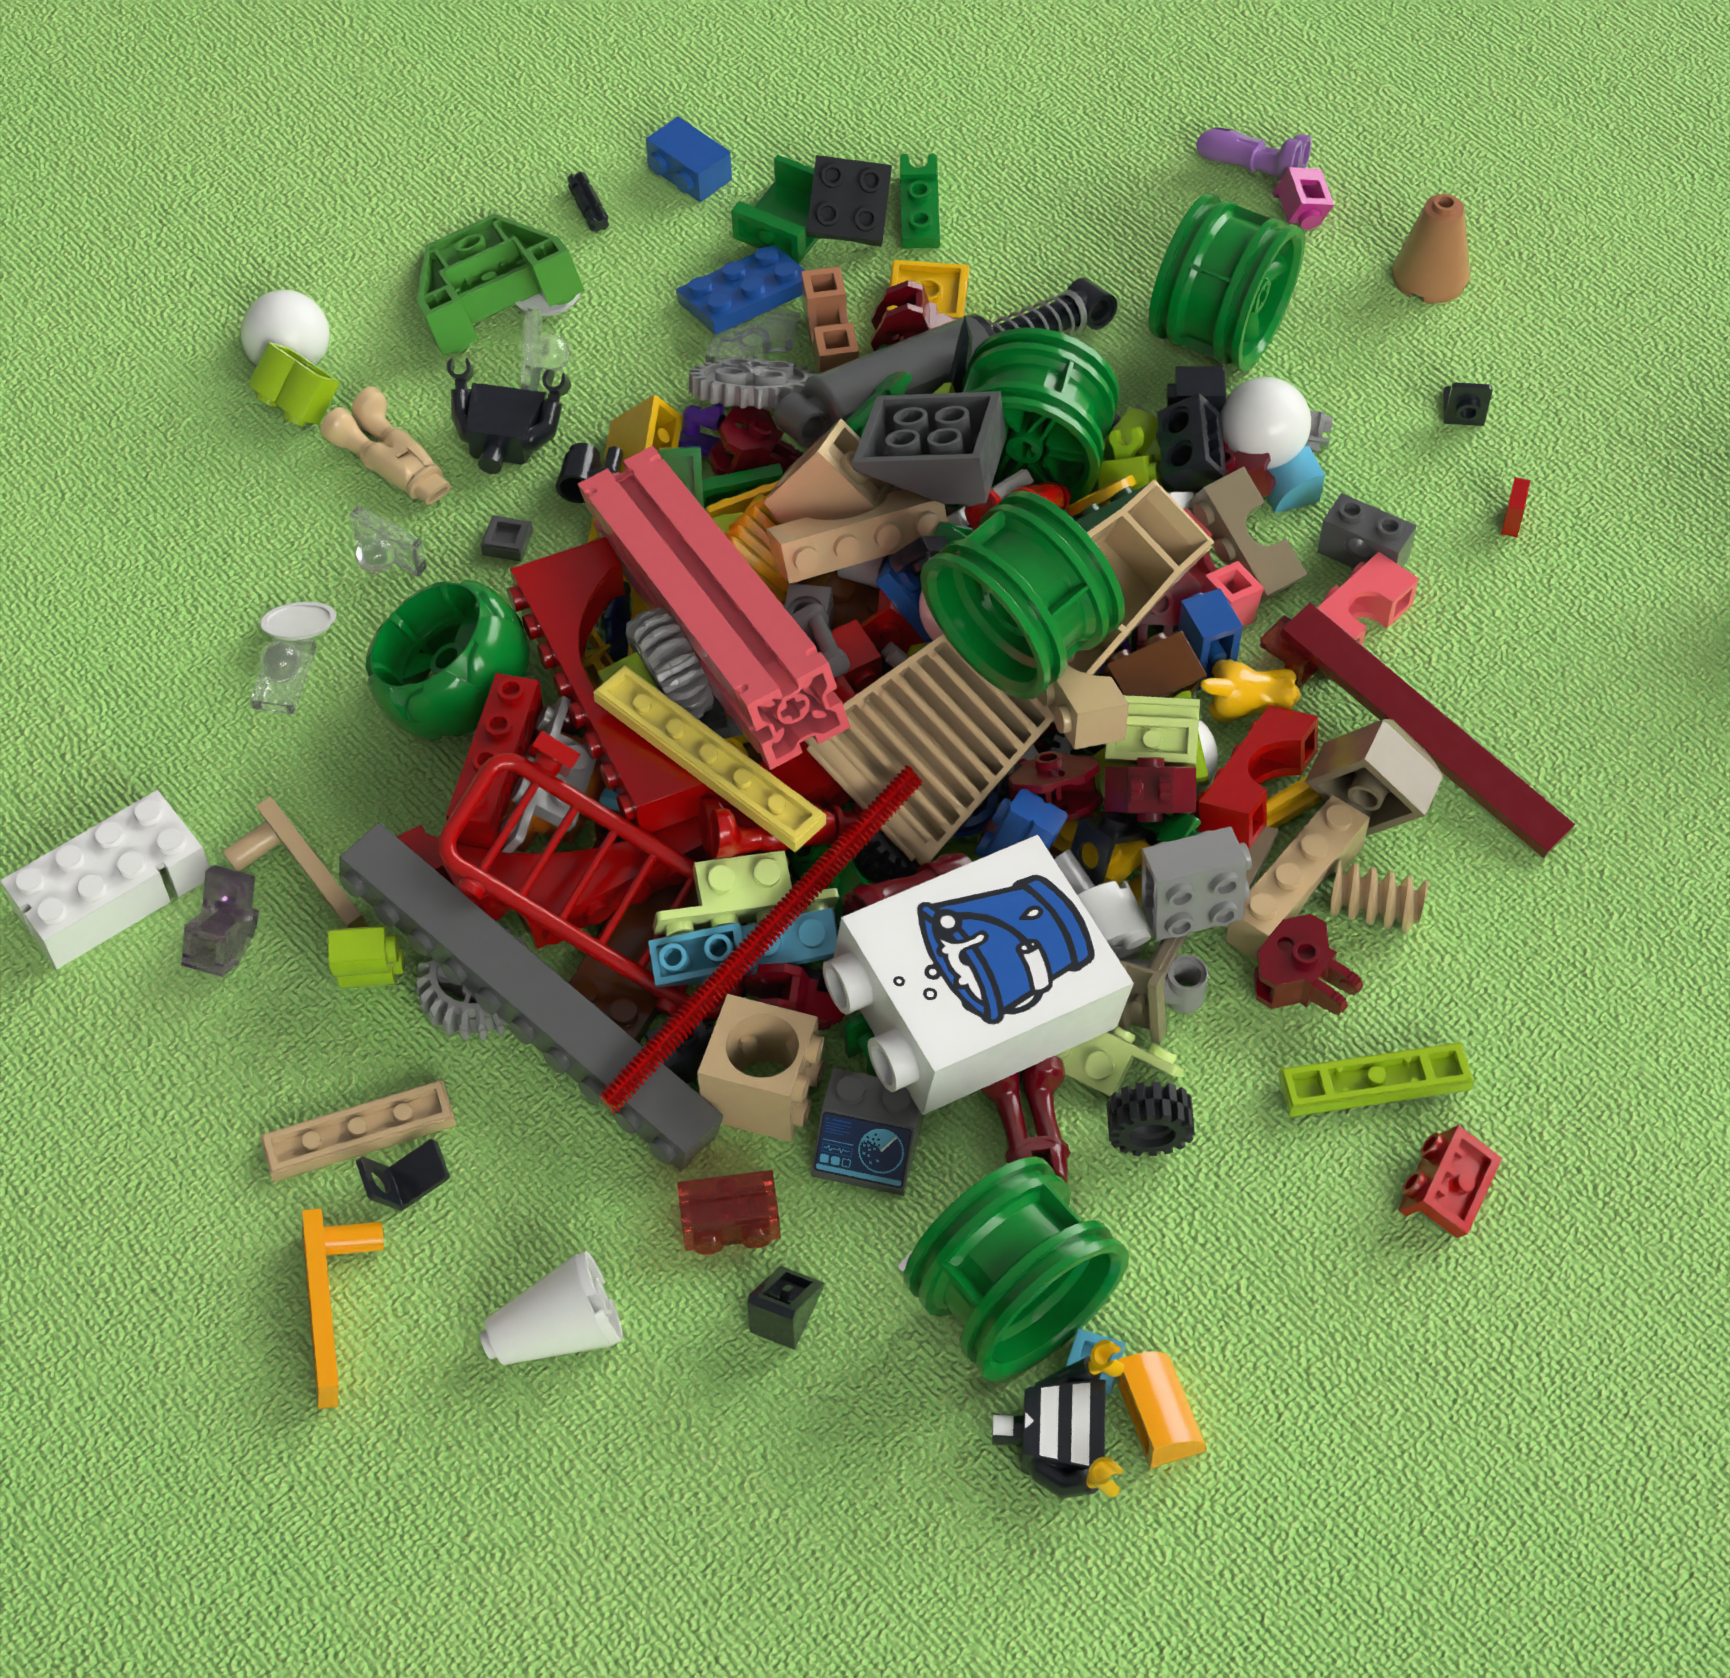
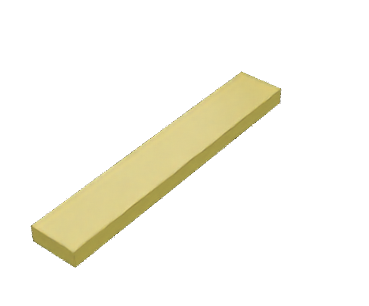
(710, 758)

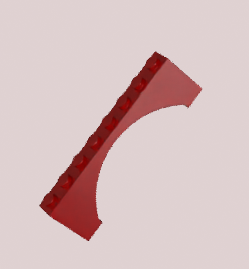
(560, 607)

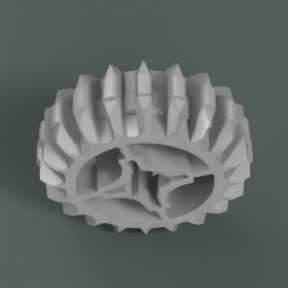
(670, 660)
(452, 1014)

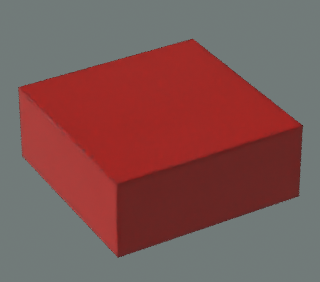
(1515, 507)

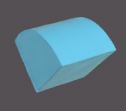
(1297, 482)

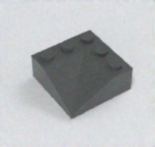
(935, 444)

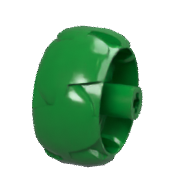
(459, 635)

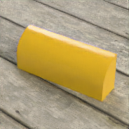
(640, 427)

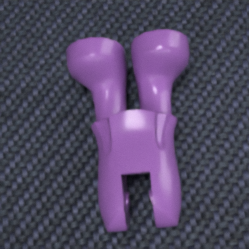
(1240, 149)

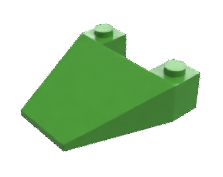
(486, 272)

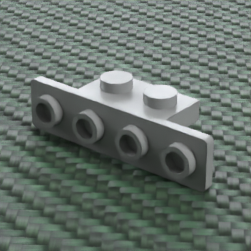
(544, 804)

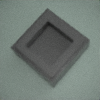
(506, 538)

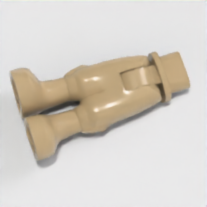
(395, 457)

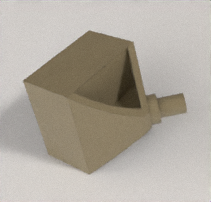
(1378, 774)

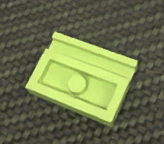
(1158, 729)

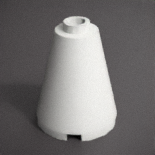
(555, 1316)

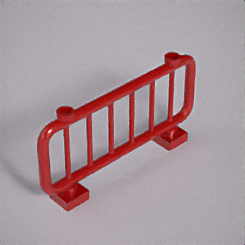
(549, 760)

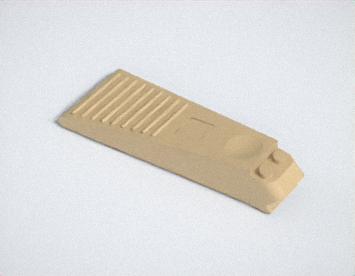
(963, 729)

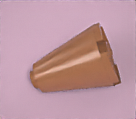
(1435, 252)

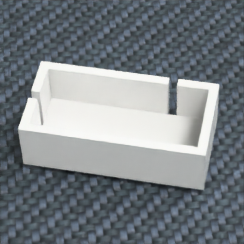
(106, 878)

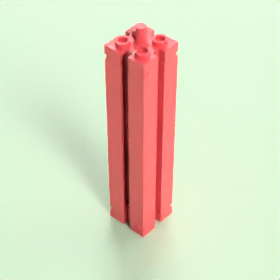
(741, 633)

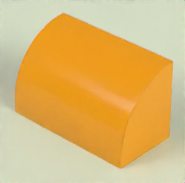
(1159, 1408)

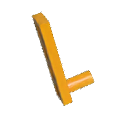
(317, 1244)

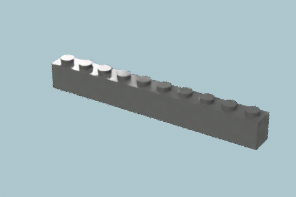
(524, 993)

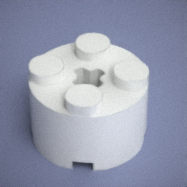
(1117, 917)

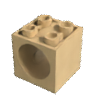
(824, 482)
(760, 1033)

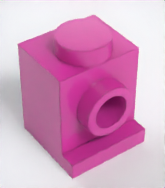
(1304, 203)

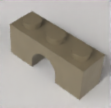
(1224, 511)

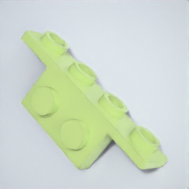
(735, 892)
(1107, 1058)

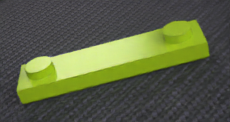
(1375, 1079)

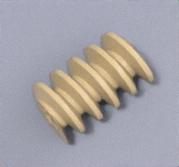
(1378, 897)

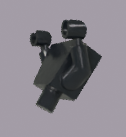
(504, 421)

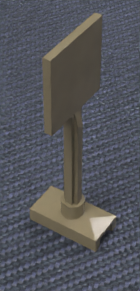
(1147, 997)

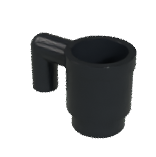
(582, 463)

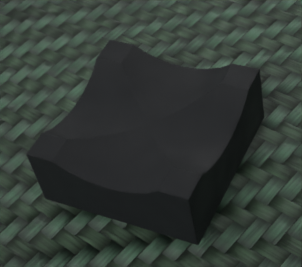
(849, 200)

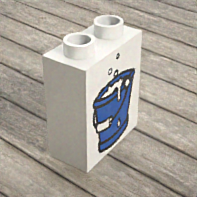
(976, 975)

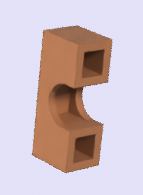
(826, 318)

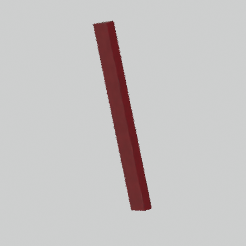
(1449, 746)

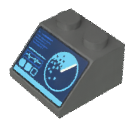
(866, 1133)

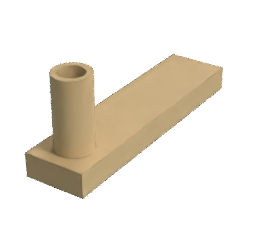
(278, 830)

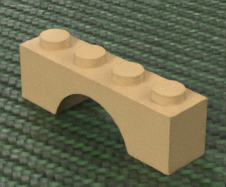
(822, 546)
(1086, 708)
(1284, 888)

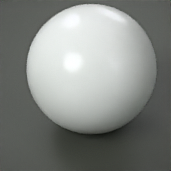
(287, 320)
(1266, 418)

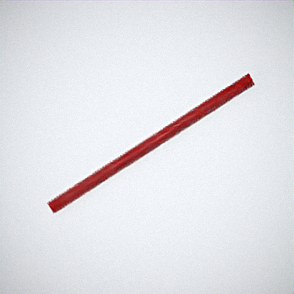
(784, 912)

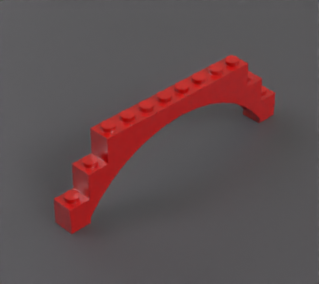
(624, 859)

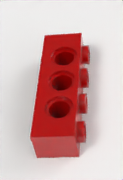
(503, 728)

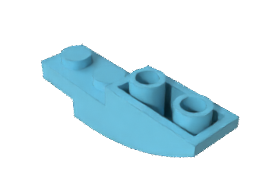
(696, 954)

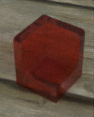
(1280, 648)

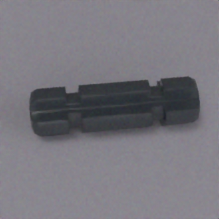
(588, 201)

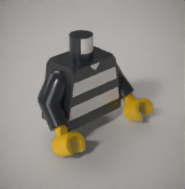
(1066, 1427)

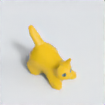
(1244, 691)

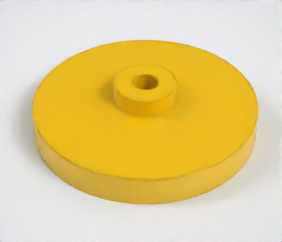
(1100, 496)

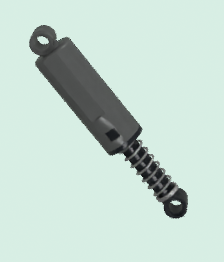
(928, 359)

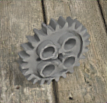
(747, 382)

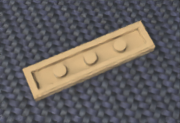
(357, 1130)

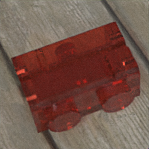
(729, 1211)

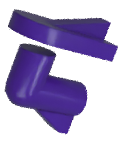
(696, 416)

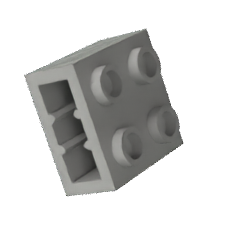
(1194, 883)

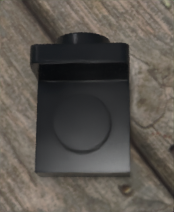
(917, 553)

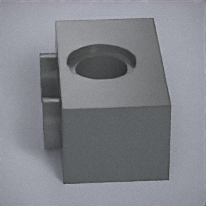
(1358, 531)

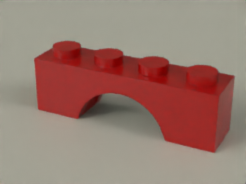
(1275, 746)

